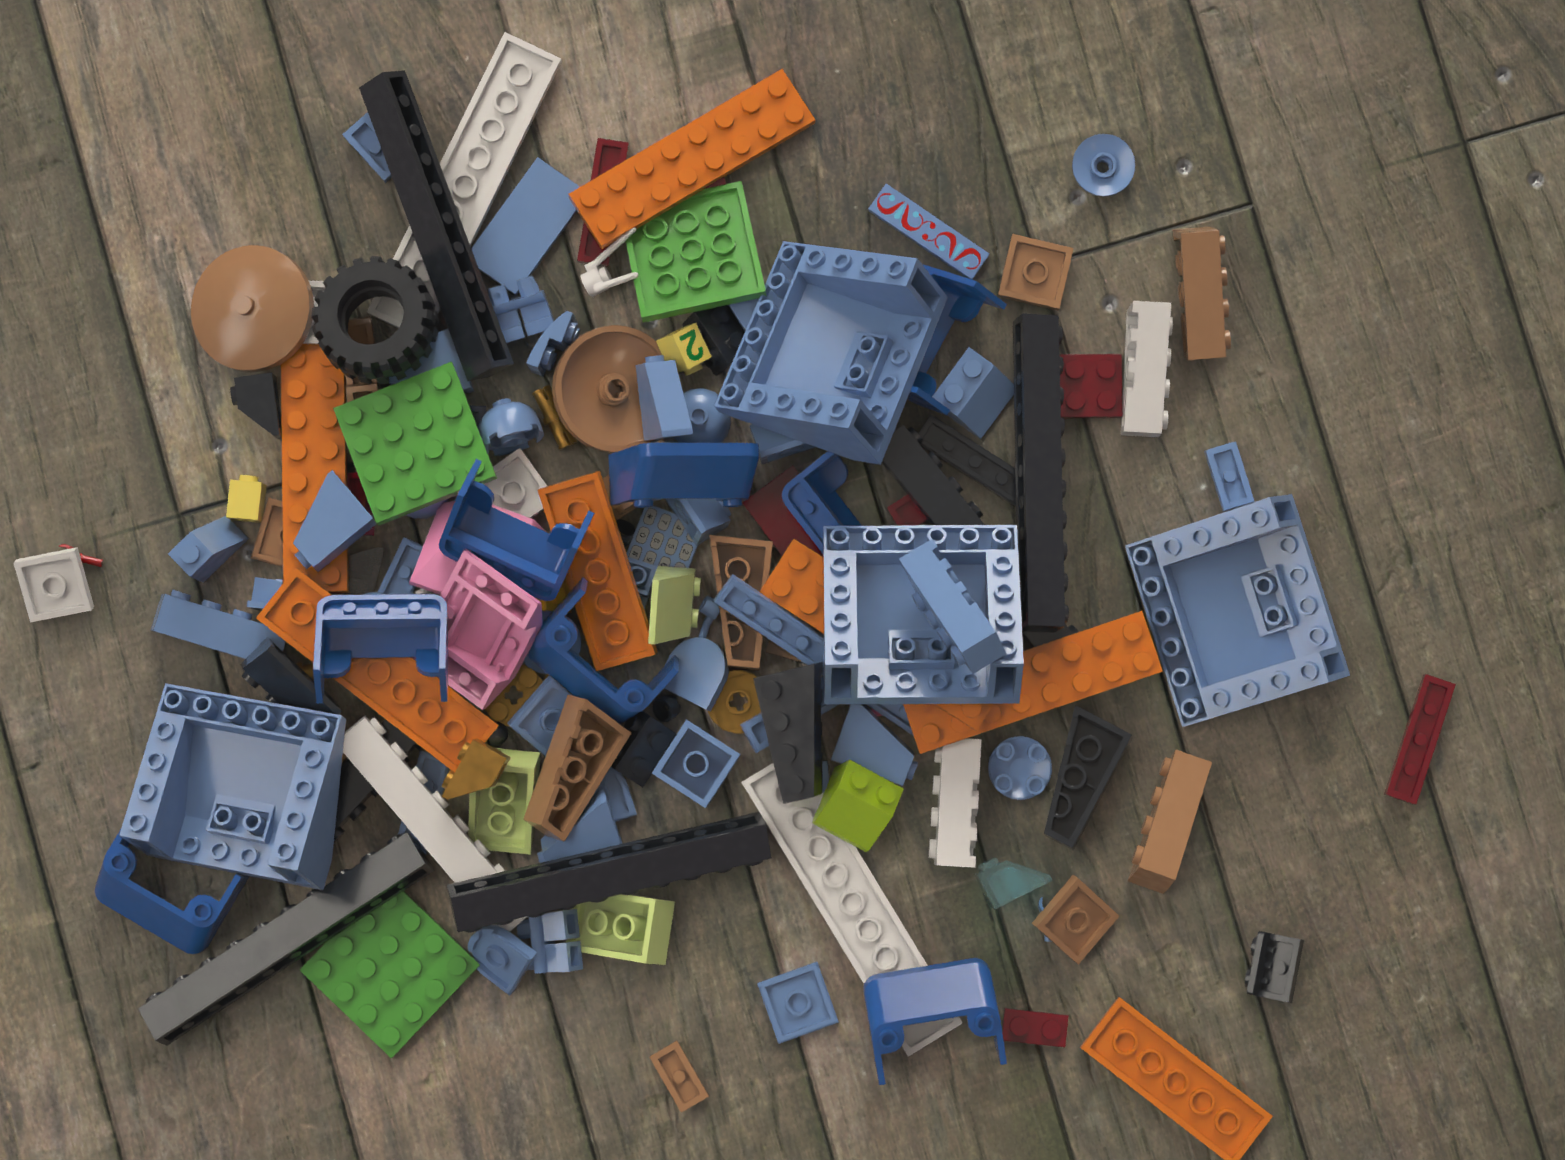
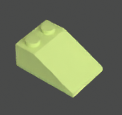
(672, 604)
(499, 811)
(626, 928)

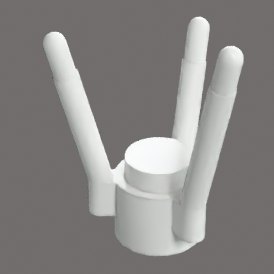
(599, 279)

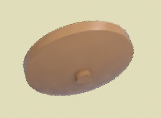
(252, 308)
(599, 387)

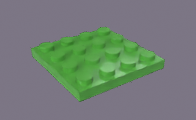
(696, 255)
(413, 442)
(391, 971)

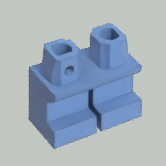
(532, 305)
(543, 933)

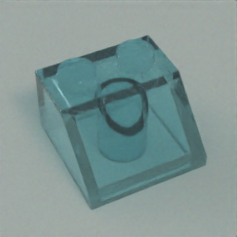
(1007, 881)

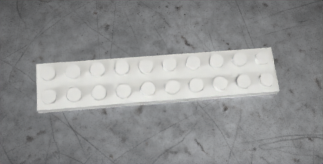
(483, 148)
(843, 894)

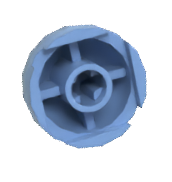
(706, 421)
(509, 427)

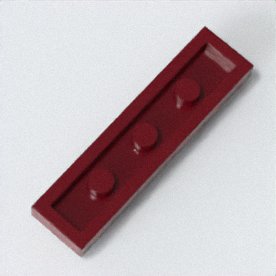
(607, 155)
(1419, 739)

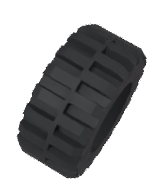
(356, 286)

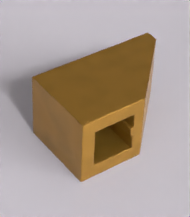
(478, 769)

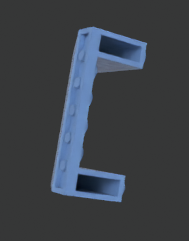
(834, 348)
(1237, 609)
(880, 640)
(239, 786)

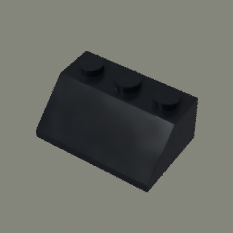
(284, 679)

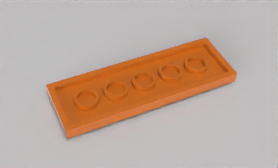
(612, 606)
(1176, 1081)

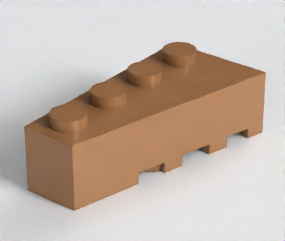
(1202, 292)
(751, 563)
(574, 766)
(1170, 821)

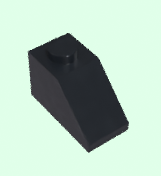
(259, 400)

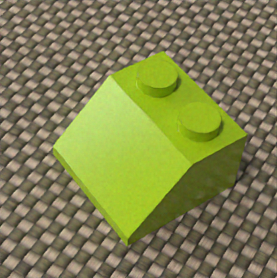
(857, 805)

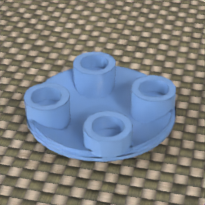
(1020, 768)

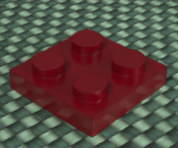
(1092, 386)

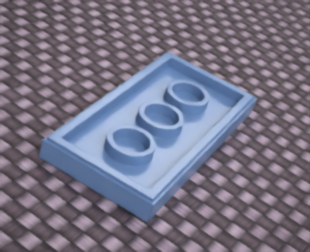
(525, 226)

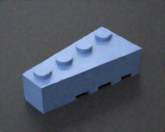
(951, 608)
(210, 626)

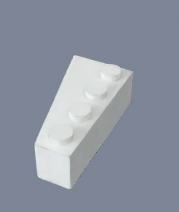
(1145, 368)
(956, 803)

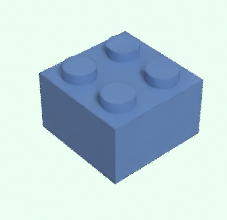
(696, 764)

